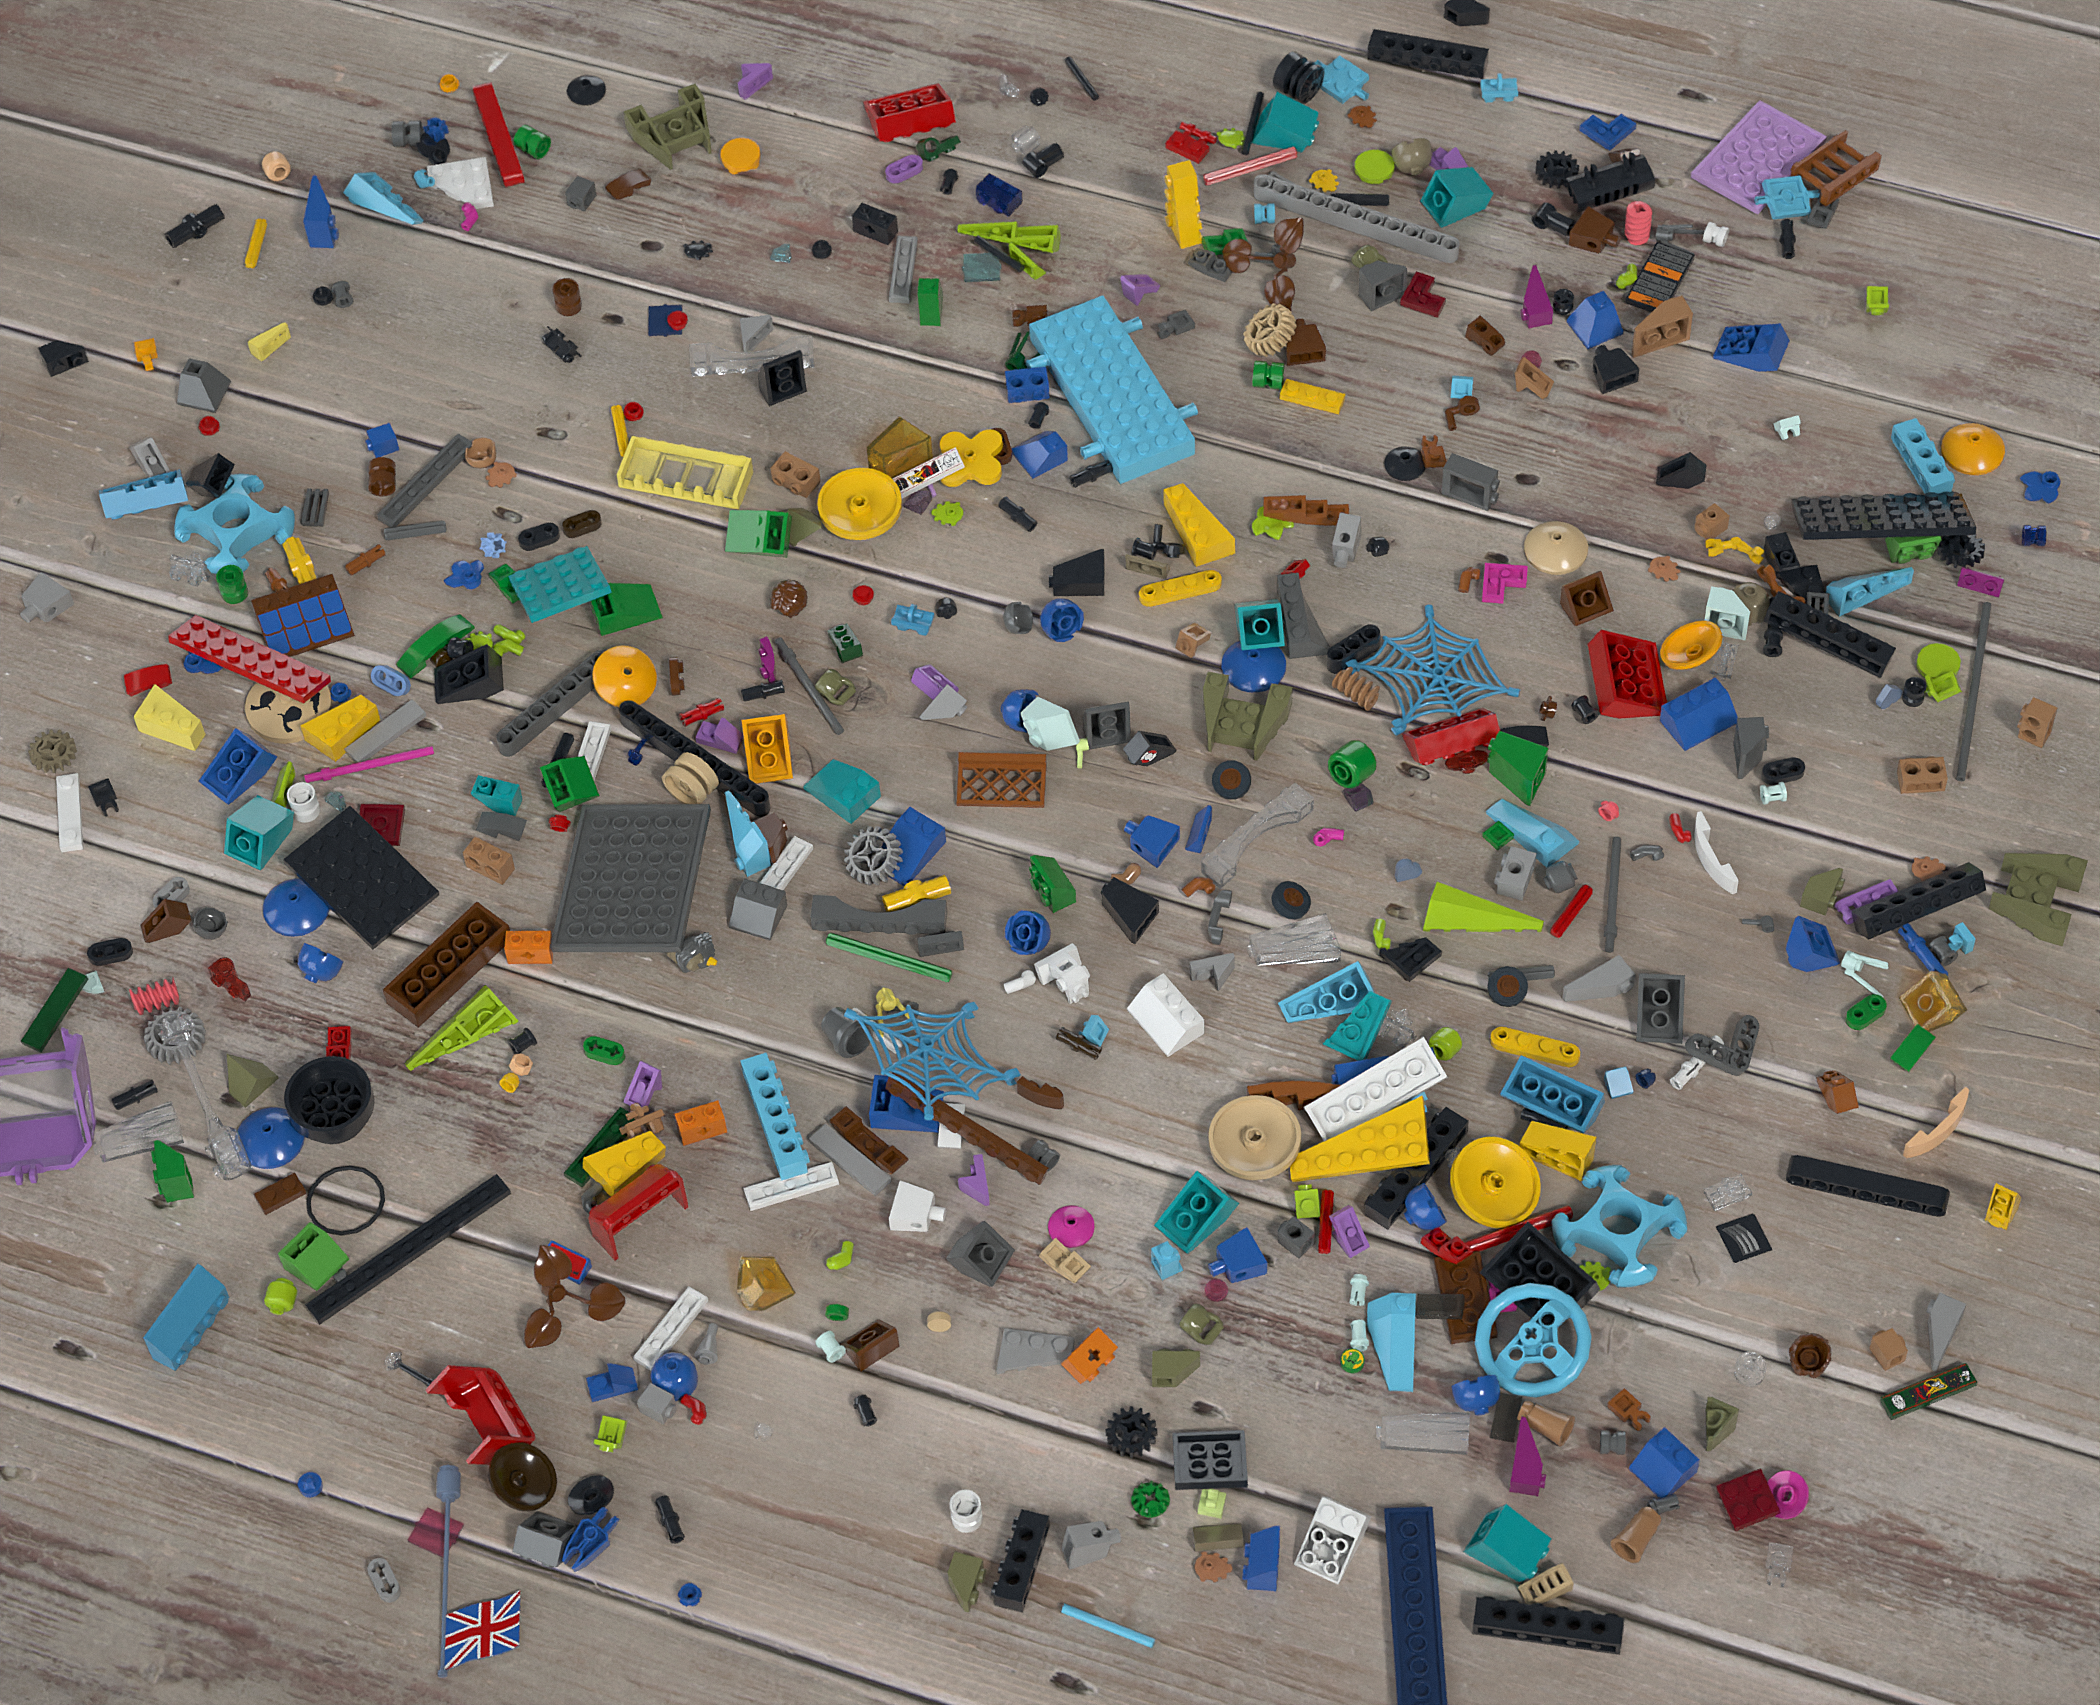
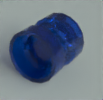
(2034, 535)

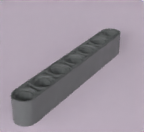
(547, 708)

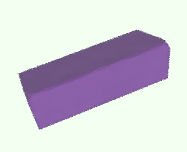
(931, 681)

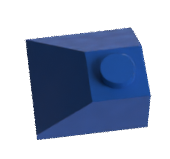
(1595, 320)
(1041, 453)
(1810, 946)

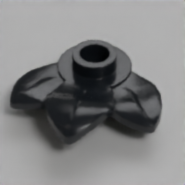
(434, 151)

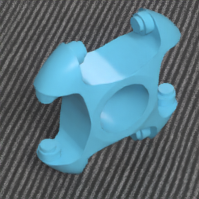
(233, 505)
(1619, 1247)

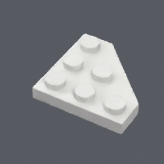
(464, 181)

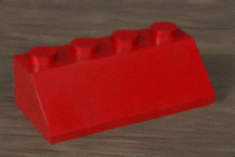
(1451, 736)

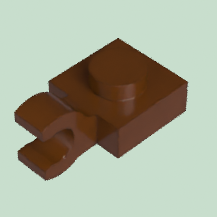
(1030, 315)

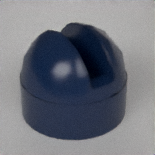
(1645, 1078)

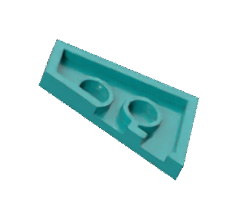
(1361, 1028)

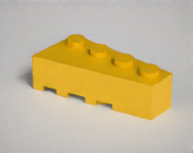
(1183, 204)
(1198, 528)

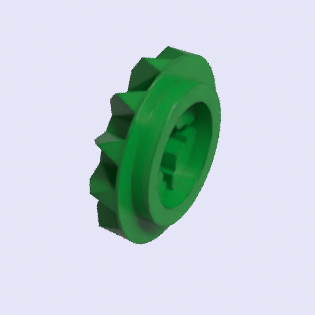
(1153, 1508)

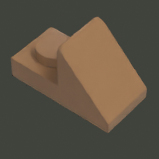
(1532, 377)

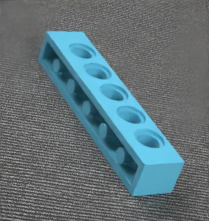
(787, 1163)

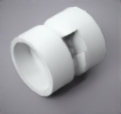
(303, 802)
(966, 1511)

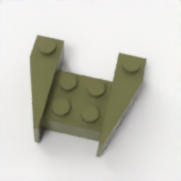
(672, 129)
(1243, 722)
(2033, 889)

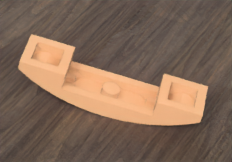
(1923, 1143)

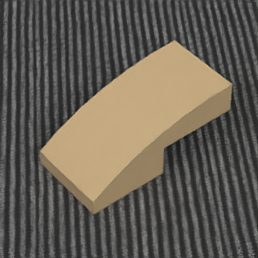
(1064, 1262)

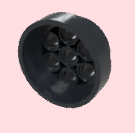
(334, 1077)

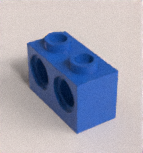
(1027, 384)

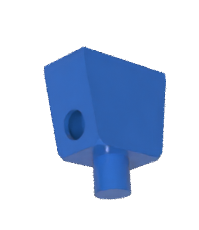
(1153, 838)
(1239, 1258)

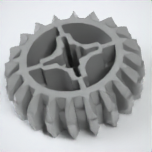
(869, 841)
(169, 1052)

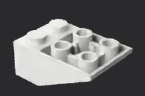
(1332, 1539)

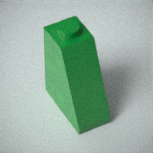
(930, 301)

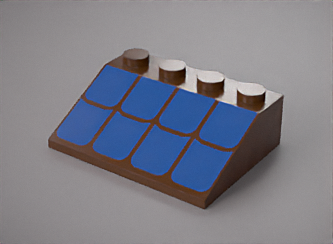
(303, 617)

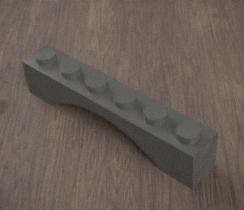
(922, 918)

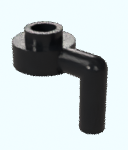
(1172, 549)

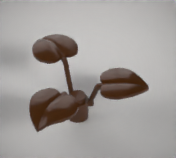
(1287, 234)
(549, 1269)

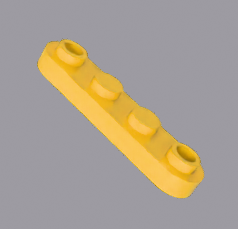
(1180, 588)
(1535, 1047)

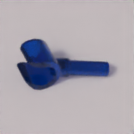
(634, 754)

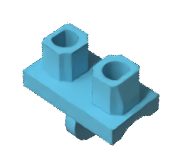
(1499, 88)

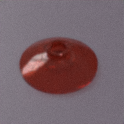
(1467, 761)

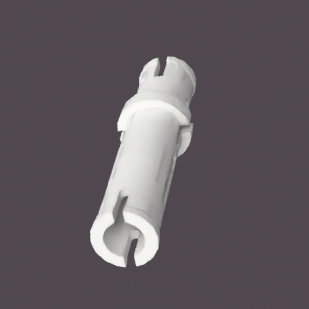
(1690, 1069)

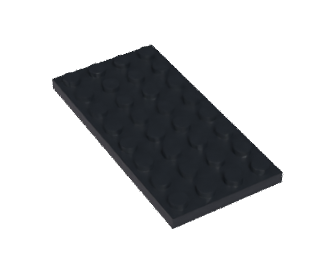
(1883, 516)

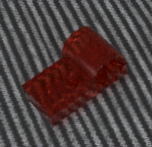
(229, 979)

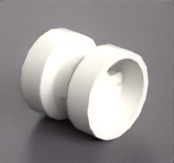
(1716, 234)

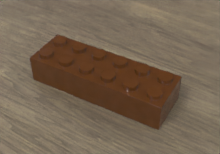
(446, 964)

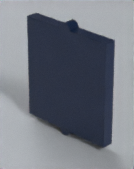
(658, 321)

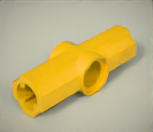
(299, 561)
(915, 892)

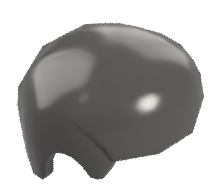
(1018, 618)
(210, 923)

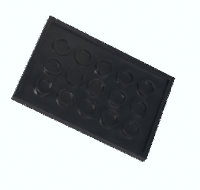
(361, 877)

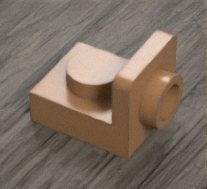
(1191, 638)

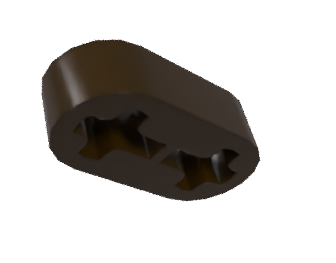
(582, 524)

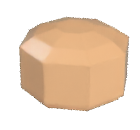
(521, 1064)

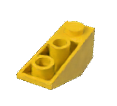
(2002, 1206)

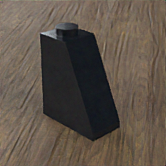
(211, 476)
(1080, 576)
(1129, 908)

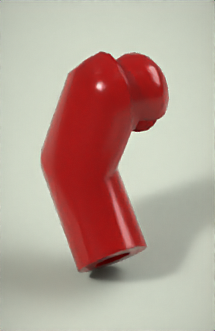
(1676, 826)
(698, 1408)

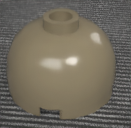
(1412, 157)
(1755, 599)

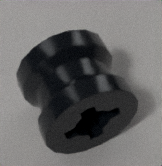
(1563, 301)
(458, 647)

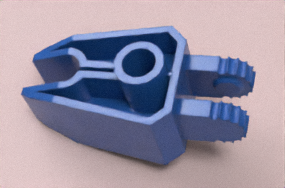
(589, 1540)

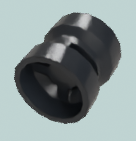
(1914, 691)

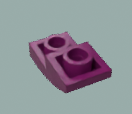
(768, 667)

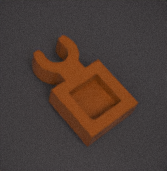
(1432, 455)
(1627, 1407)

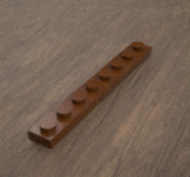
(972, 1132)

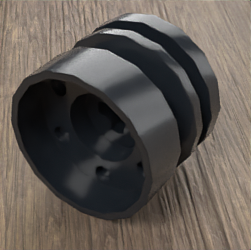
(1298, 77)

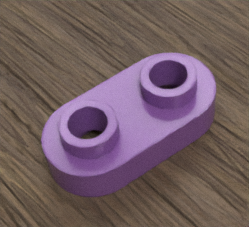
(904, 169)

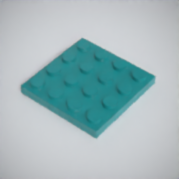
(559, 584)

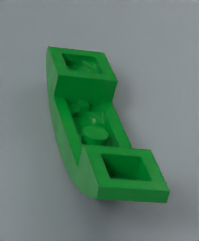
(431, 641)

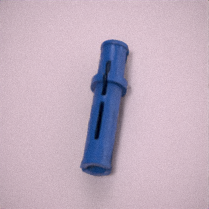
(1917, 945)

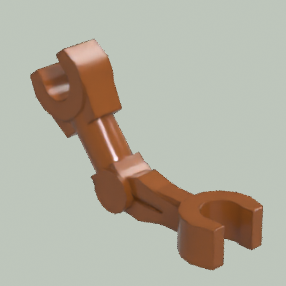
(1768, 575)

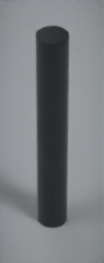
(1082, 79)
(999, 254)

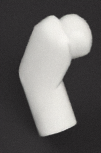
(1026, 980)

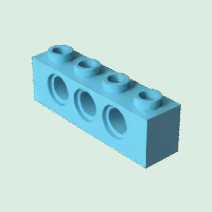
(1922, 457)

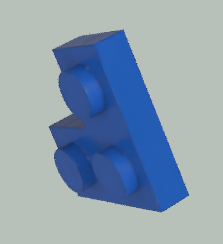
(1608, 134)

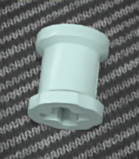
(1773, 793)
(830, 1346)

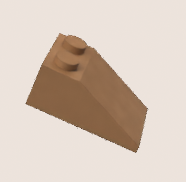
(1663, 327)

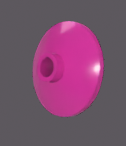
(1075, 1234)
(1782, 1485)

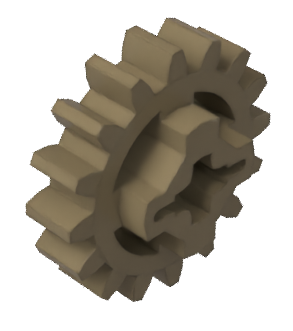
(52, 751)

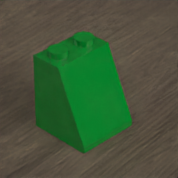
(1518, 765)

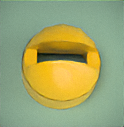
(509, 1082)

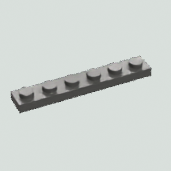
(424, 482)

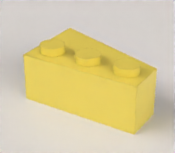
(168, 720)

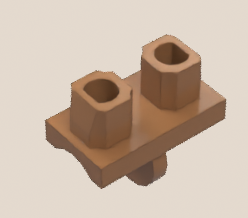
(652, 1121)

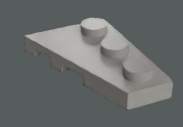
(1030, 1349)

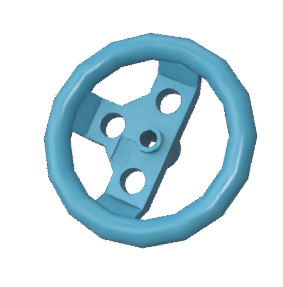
(1562, 1365)

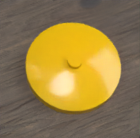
(859, 503)
(1495, 1182)

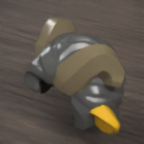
(695, 954)

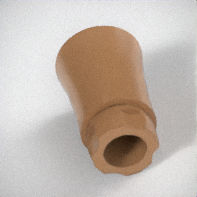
(1547, 1421)
(1636, 1535)

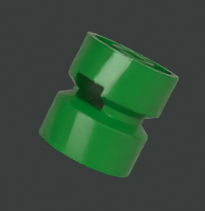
(532, 141)
(1268, 374)
(232, 584)

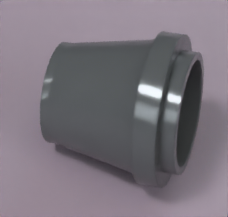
(845, 1034)

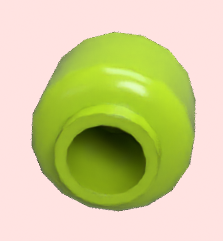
(1445, 1043)
(280, 1296)

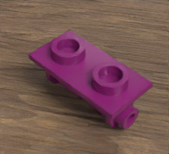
(1980, 582)

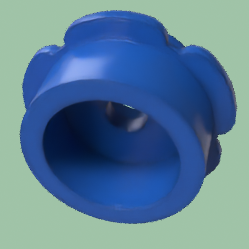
(340, 688)
(687, 1589)

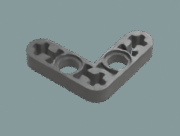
(1731, 1054)

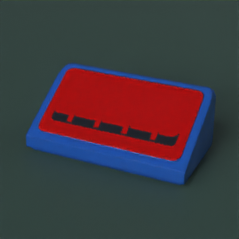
(580, 1264)

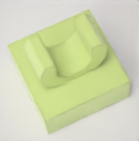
(1212, 1503)

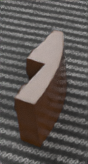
(626, 183)
(1045, 1096)

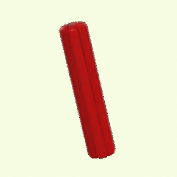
(1571, 911)
(1325, 1227)

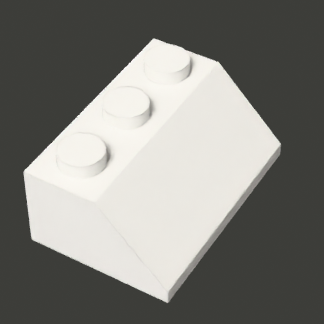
(1166, 1015)

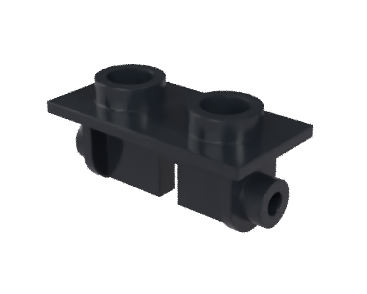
(567, 349)

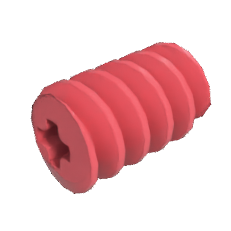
(1638, 222)
(155, 996)

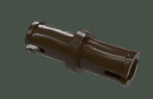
(1079, 1043)

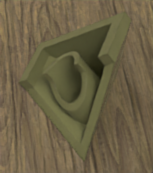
(802, 525)
(248, 1079)
(1720, 1421)

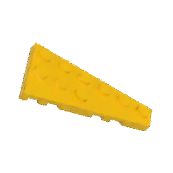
(1379, 1144)

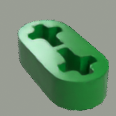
(603, 1051)

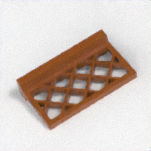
(1001, 762)

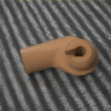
(1130, 874)

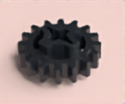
(1557, 169)
(1961, 550)
(1133, 1435)

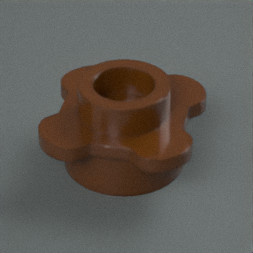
(1548, 708)

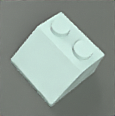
(1727, 613)
(1049, 725)

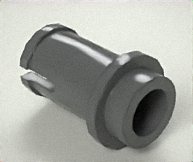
(1664, 1504)

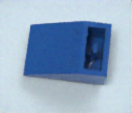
(1753, 346)
(895, 1113)

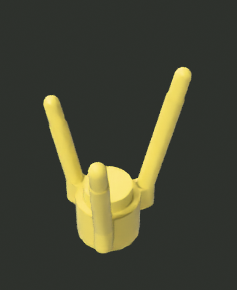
(887, 1001)

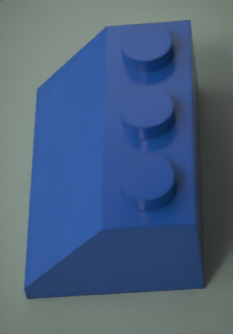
(1699, 714)

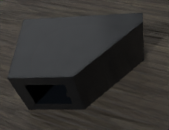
(1466, 13)
(62, 356)
(1780, 552)

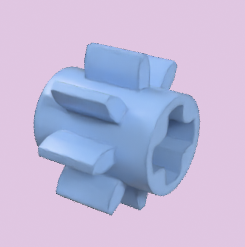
(493, 545)

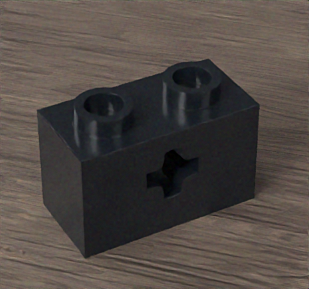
(875, 223)

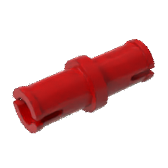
(701, 712)

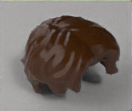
(789, 597)
(1810, 1355)

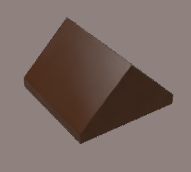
(1586, 599)
(871, 1344)

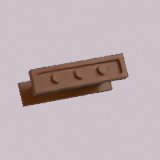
(1841, 182)

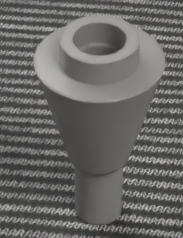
(707, 1350)

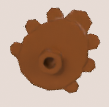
(1362, 116)

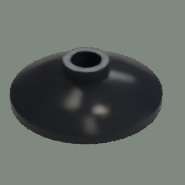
(586, 90)
(1404, 463)
(591, 1495)

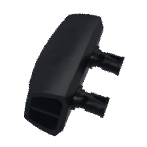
(1611, 182)

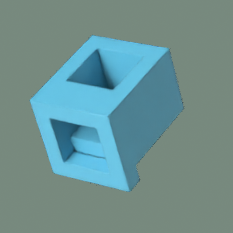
(1166, 1260)

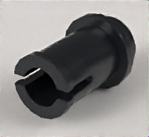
(950, 177)
(1040, 411)
(863, 1405)

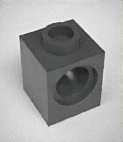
(580, 193)
(1299, 1245)

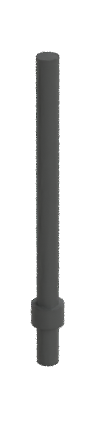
(790, 657)
(1610, 929)

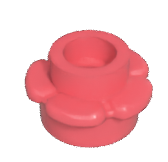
(1608, 810)

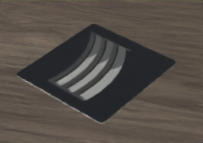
(1744, 1238)

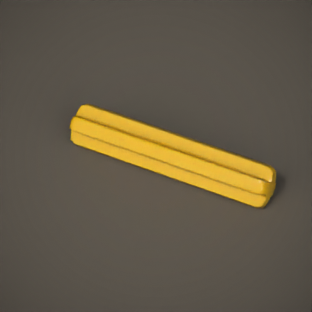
(255, 243)
(620, 428)

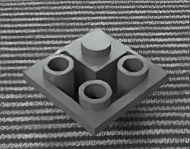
(202, 386)

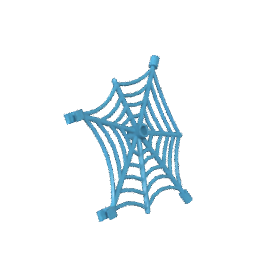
(1437, 674)
(925, 1049)

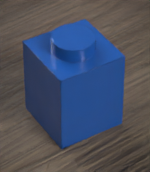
(382, 440)

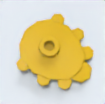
(1325, 180)

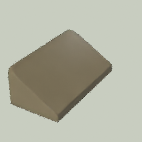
(1147, 566)
(1218, 1537)

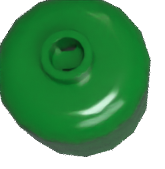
(1352, 764)

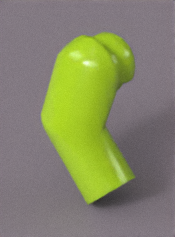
(1627, 278)
(506, 633)
(507, 645)
(1378, 933)
(841, 1259)

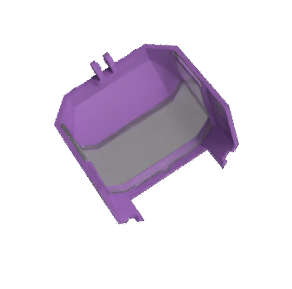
(45, 1110)

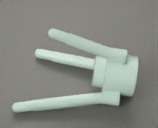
(1855, 962)

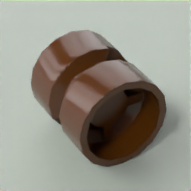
(567, 297)
(382, 476)

